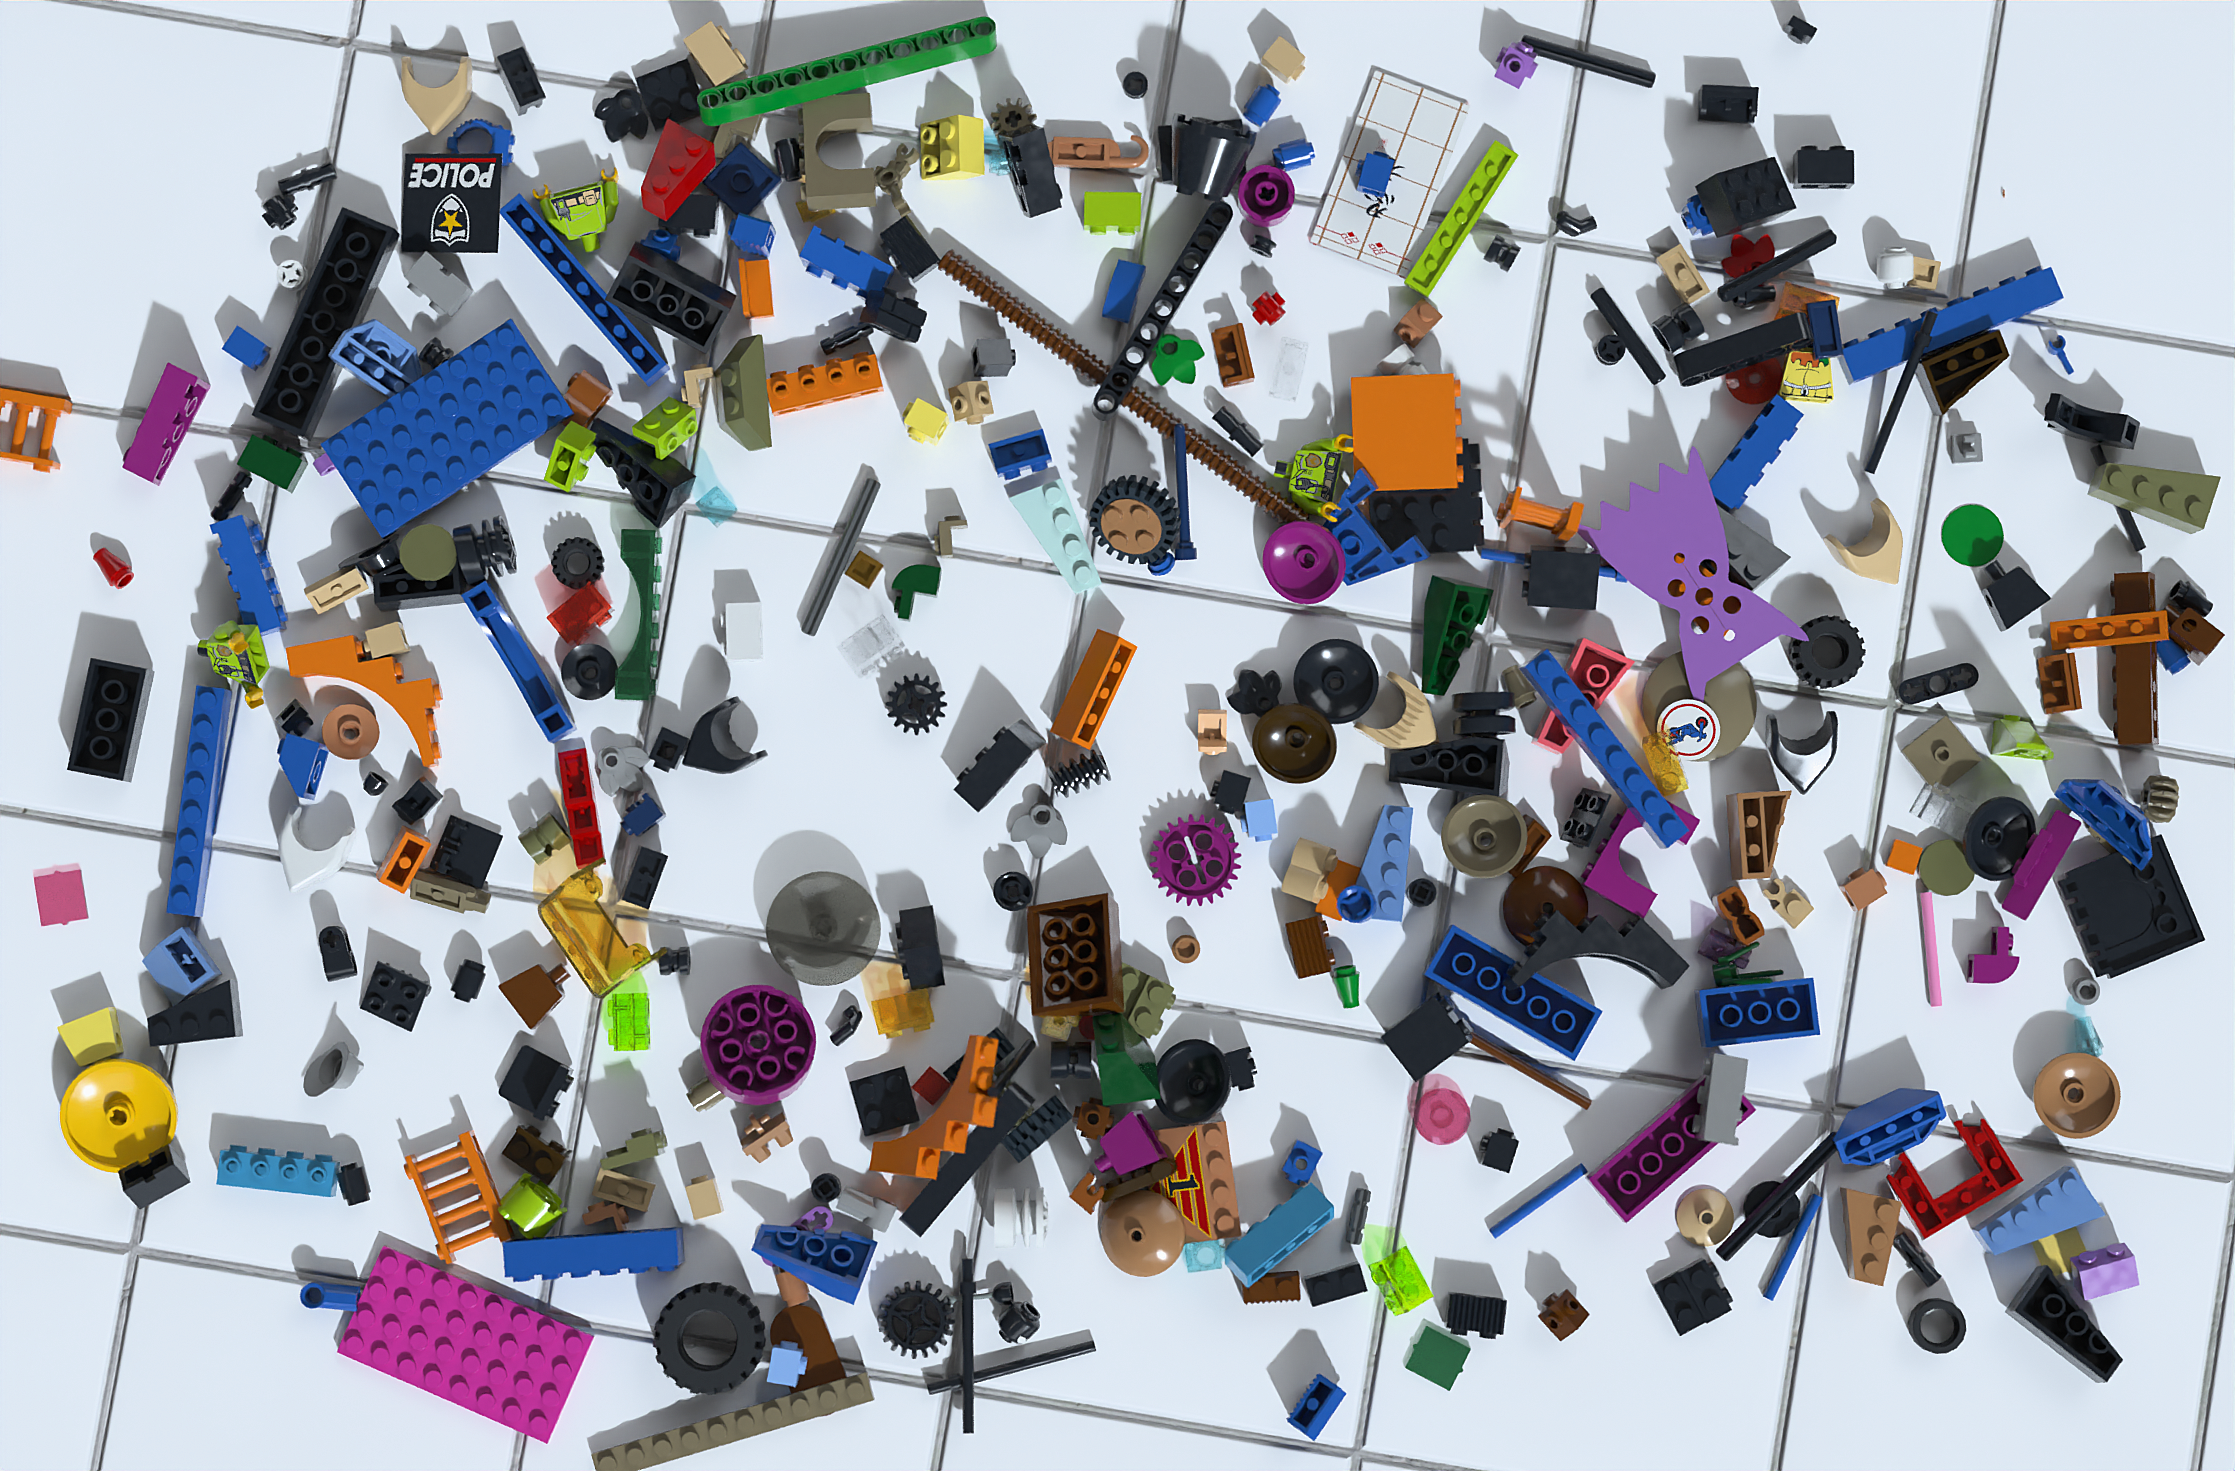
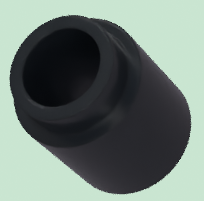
(787, 159)
(468, 980)
(354, 1184)

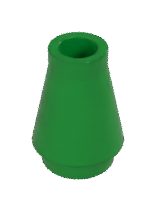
(1347, 984)

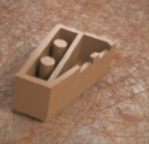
(1754, 832)
(1869, 1234)

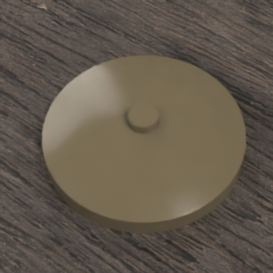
(1727, 694)

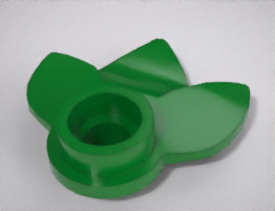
(1178, 363)

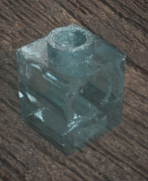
(1193, 1262)

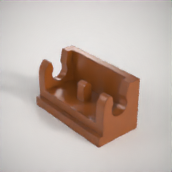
(1233, 355)
(2059, 683)
(1086, 1197)

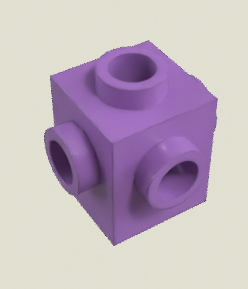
(1510, 71)

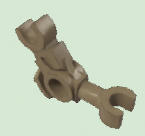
(891, 177)

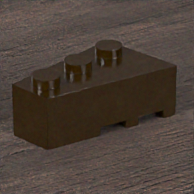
(1959, 368)

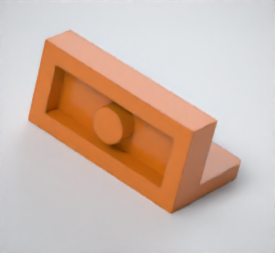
(756, 288)

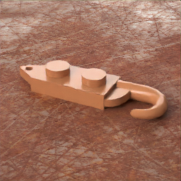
(1094, 153)

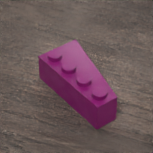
(165, 423)

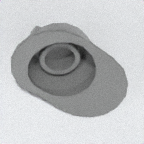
(332, 1069)

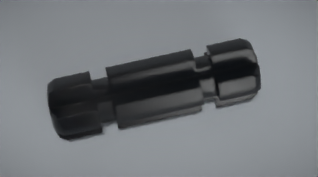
(845, 337)
(231, 496)

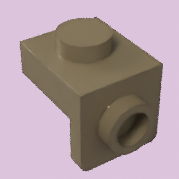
(943, 541)

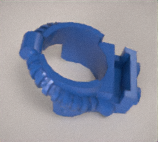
(501, 138)

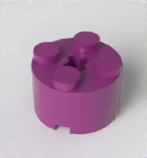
(1272, 181)

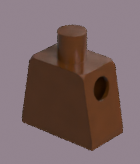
(2202, 636)
(535, 992)

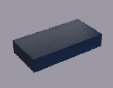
(1825, 329)

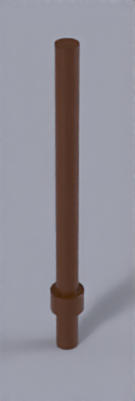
(1530, 1071)

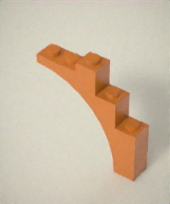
(411, 700)
(947, 1128)

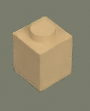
(1284, 61)
(386, 641)
(704, 1197)

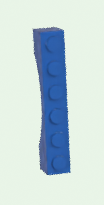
(520, 662)

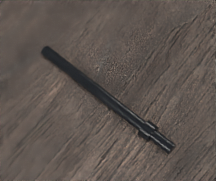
(1921, 340)
(967, 1289)
(955, 1380)

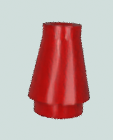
(113, 568)

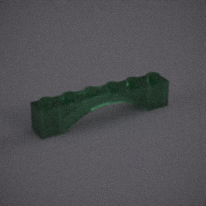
(635, 675)

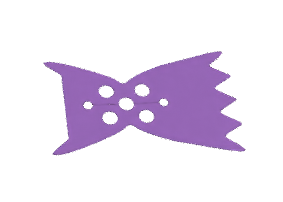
(1687, 521)

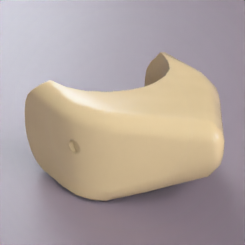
(437, 105)
(1878, 553)
(1414, 728)

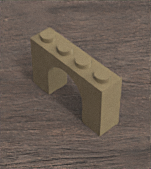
(827, 186)

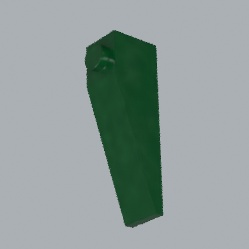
(1450, 619)

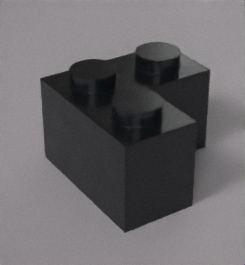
(920, 948)

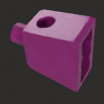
(1130, 1145)

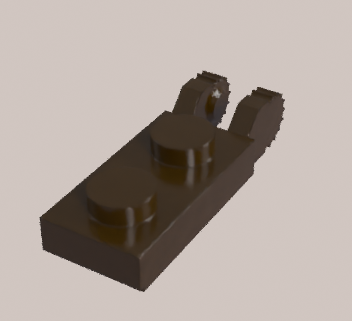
(1140, 1179)

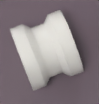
(287, 271)

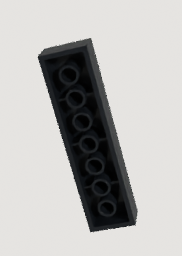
(331, 304)

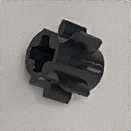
(279, 212)

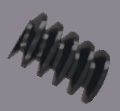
(1079, 773)

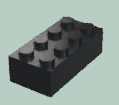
(671, 297)
(110, 720)

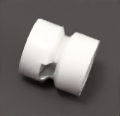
(1401, 363)

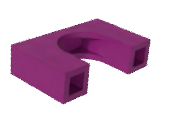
(1608, 878)

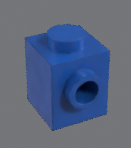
(1374, 173)

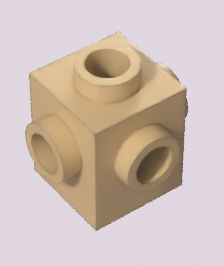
(971, 402)

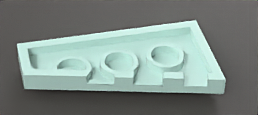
(1056, 527)

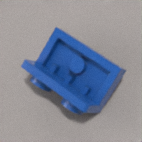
(1020, 454)

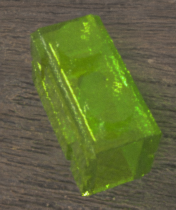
(630, 1021)

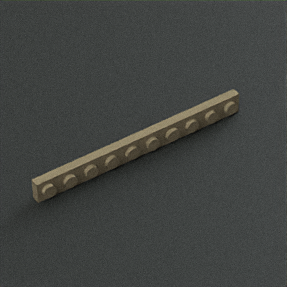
(736, 1425)

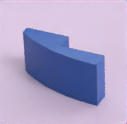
(1123, 291)

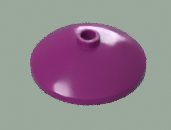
(1293, 573)

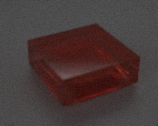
(931, 1085)

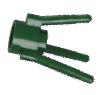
(1728, 974)

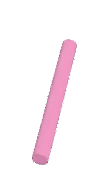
(1931, 949)

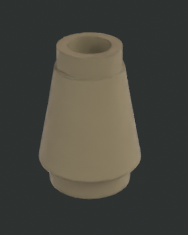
(1518, 684)

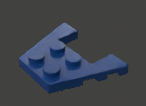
(1363, 547)

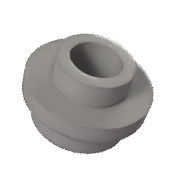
(2094, 991)

